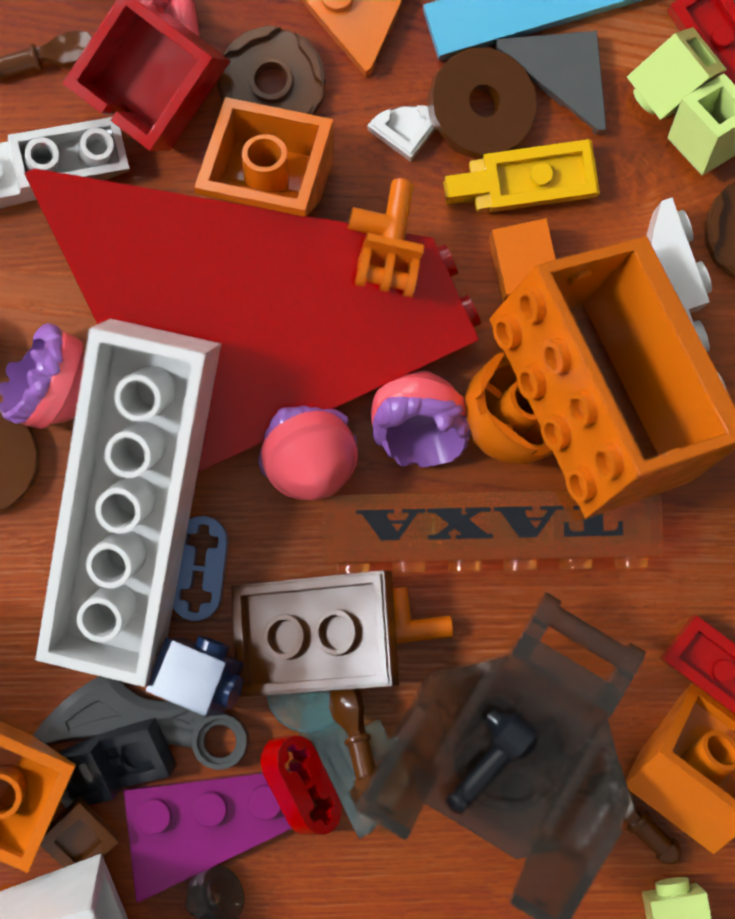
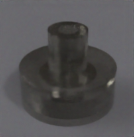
(215, 894)

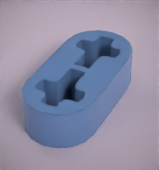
(213, 570)

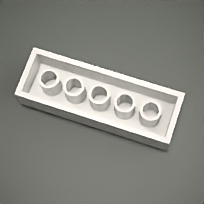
(126, 499)

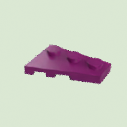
(196, 825)

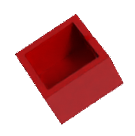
(149, 65)

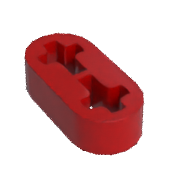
(301, 785)

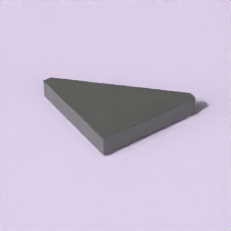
(565, 69)

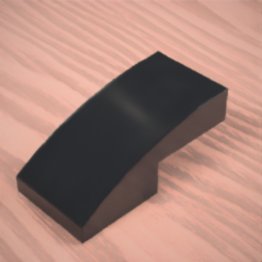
(117, 760)

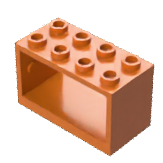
(653, 355)

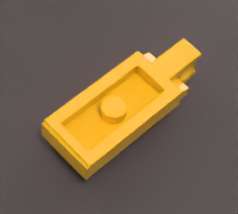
(527, 177)

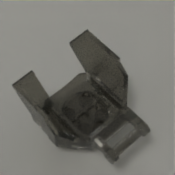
(555, 805)

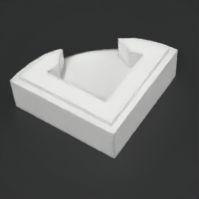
(403, 129)

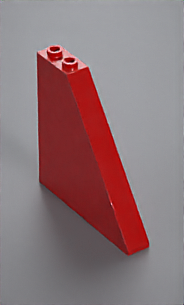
(259, 284)

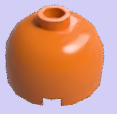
(502, 417)

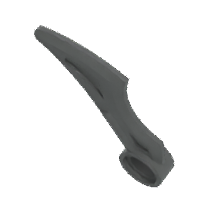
(109, 704)

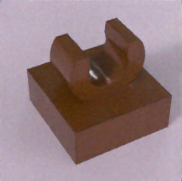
(78, 835)

